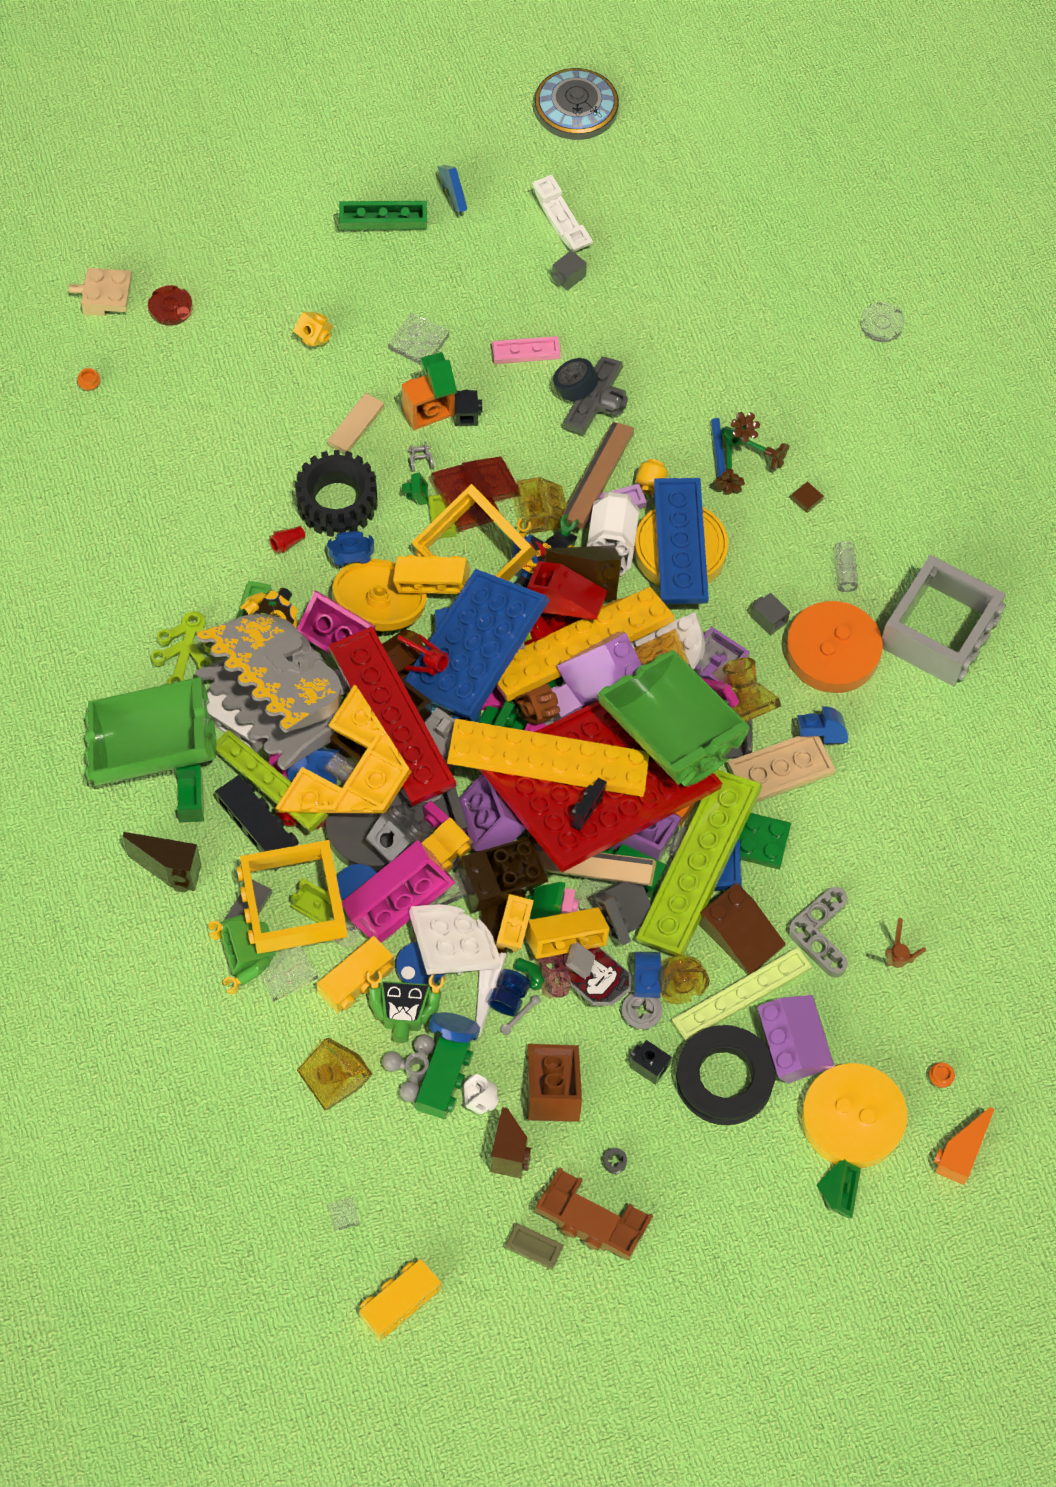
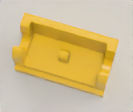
(514, 923)

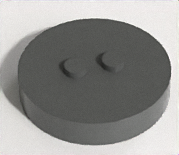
(349, 831)

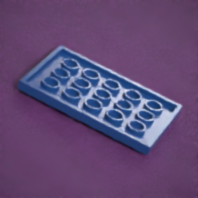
(480, 639)

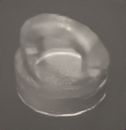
(352, 933)

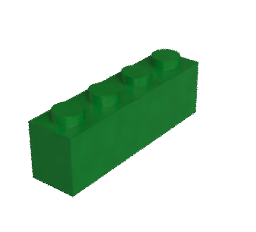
(383, 215)

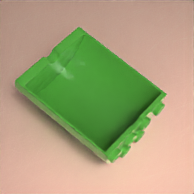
(675, 718)
(149, 731)

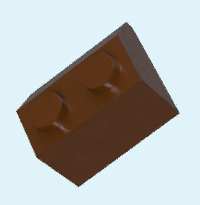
(510, 1147)

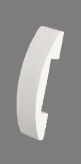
(559, 214)

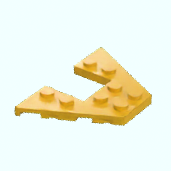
(373, 780)

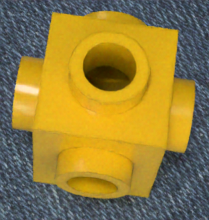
(313, 328)

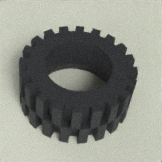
(333, 470)

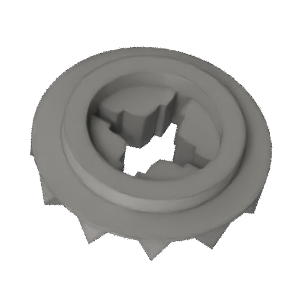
(631, 1016)

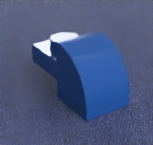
(828, 725)
(646, 974)

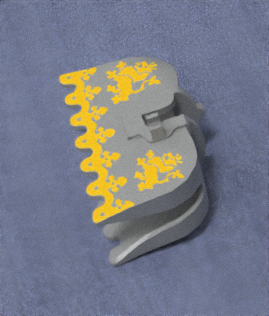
(274, 682)

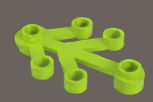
(185, 647)

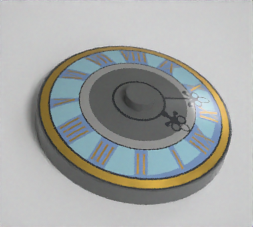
(576, 103)

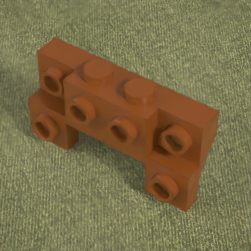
(590, 1221)

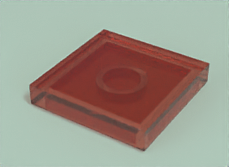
(490, 478)

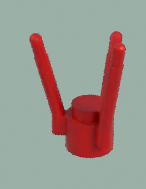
(434, 659)

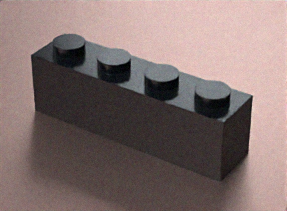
(253, 816)

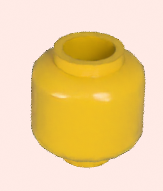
(647, 473)

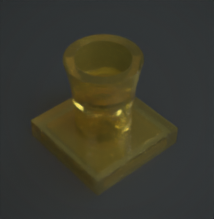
(753, 697)

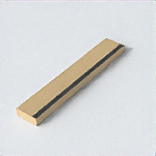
(606, 867)

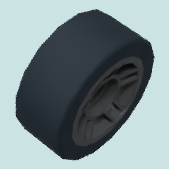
(575, 379)

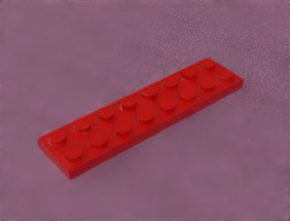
(368, 667)

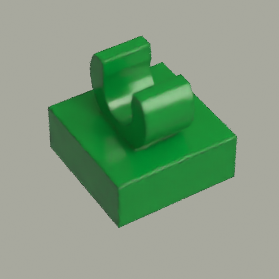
(416, 489)

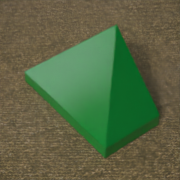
(841, 1187)

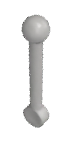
(506, 1028)

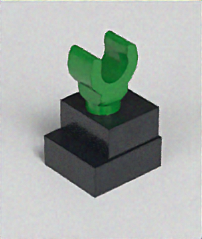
(563, 537)

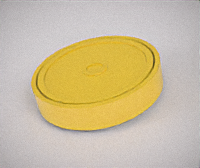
(647, 554)
(854, 1115)

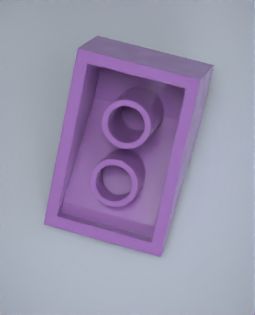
(599, 667)

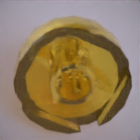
(682, 978)

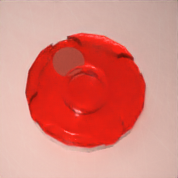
(170, 305)

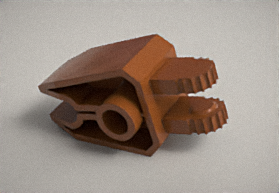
(538, 704)

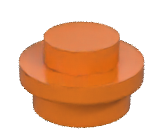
(88, 379)
(941, 1075)

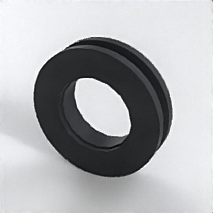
(737, 1042)

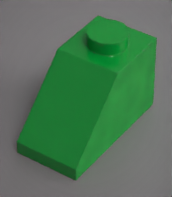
(547, 900)

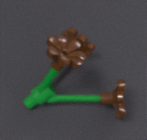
(743, 430)

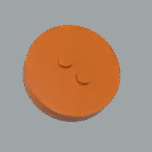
(834, 646)

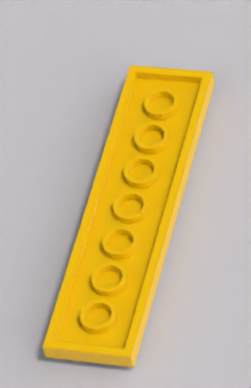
(537, 663)
(548, 757)

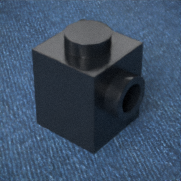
(467, 408)
(650, 1061)

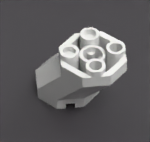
(615, 523)

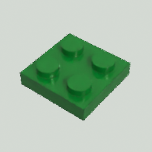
(764, 840)

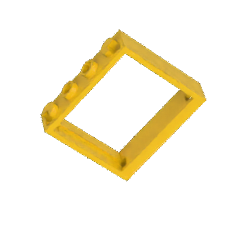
(455, 511)
(297, 935)

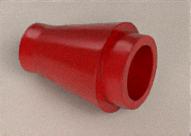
(285, 539)

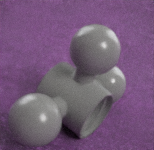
(393, 1062)

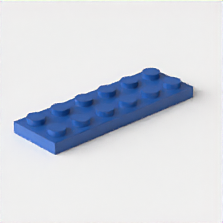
(680, 541)

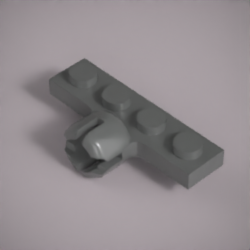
(603, 398)

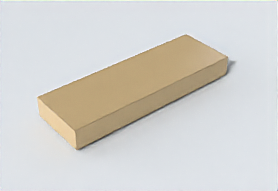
(356, 423)

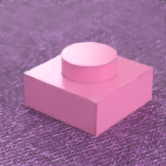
(570, 904)

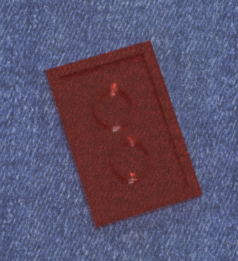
(450, 484)

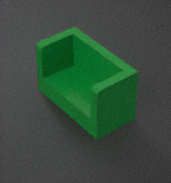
(190, 794)

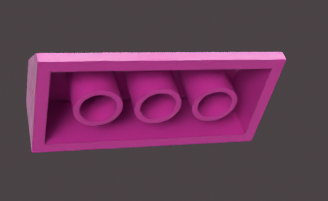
(386, 898)

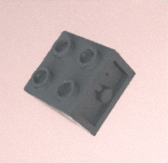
(623, 909)

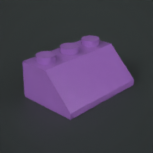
(488, 816)
(654, 839)
(795, 1037)

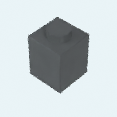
(569, 270)
(770, 613)

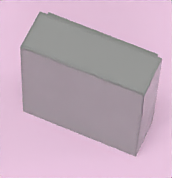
(580, 960)

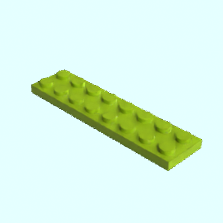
(698, 864)

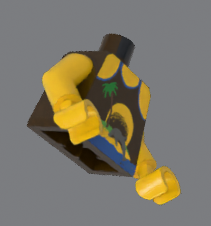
(272, 604)

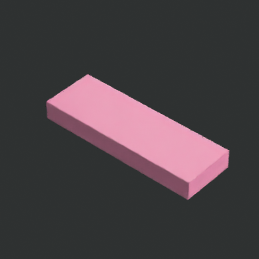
(526, 350)

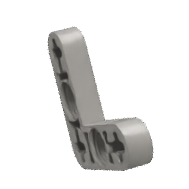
(813, 926)

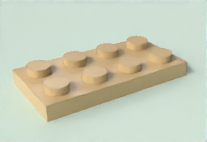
(784, 765)

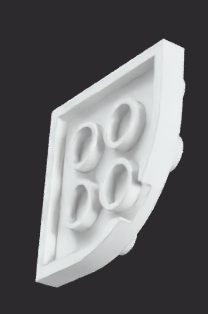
(690, 634)
(452, 940)

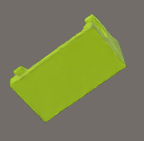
(312, 902)

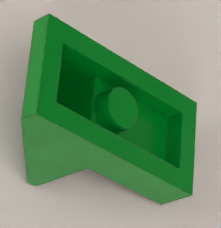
(439, 375)

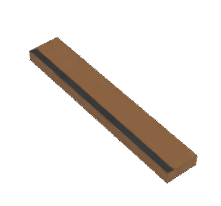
(598, 473)

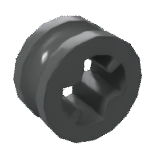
(609, 1156)

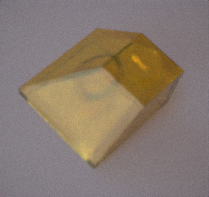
(334, 1073)

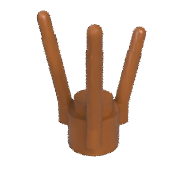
(900, 953)

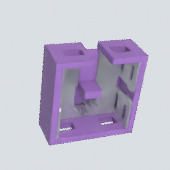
(718, 652)

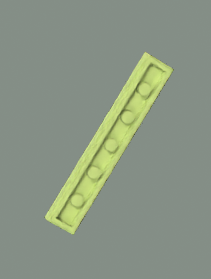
(741, 994)

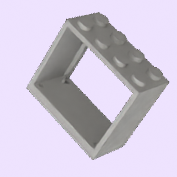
(928, 653)

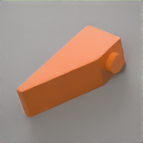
(961, 1151)

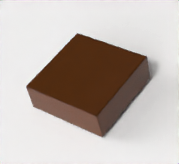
(807, 497)

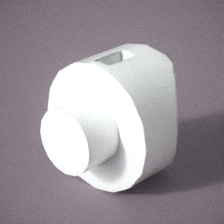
(482, 1097)

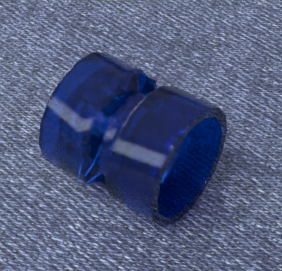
(508, 993)

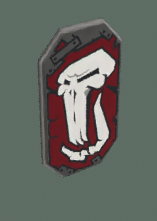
(606, 982)

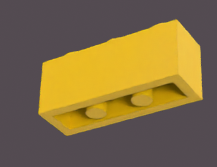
(431, 574)
(557, 933)
(350, 977)
(399, 1299)

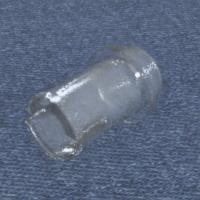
(676, 840)

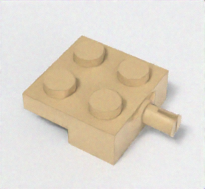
(104, 291)

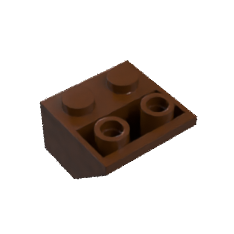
(401, 653)

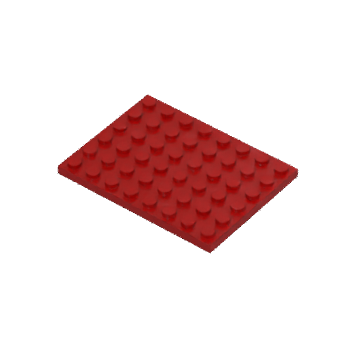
(548, 805)

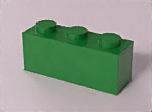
(443, 1078)

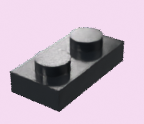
(592, 797)

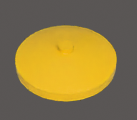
(372, 595)

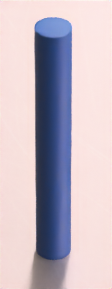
(718, 446)

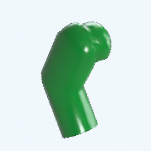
(533, 972)

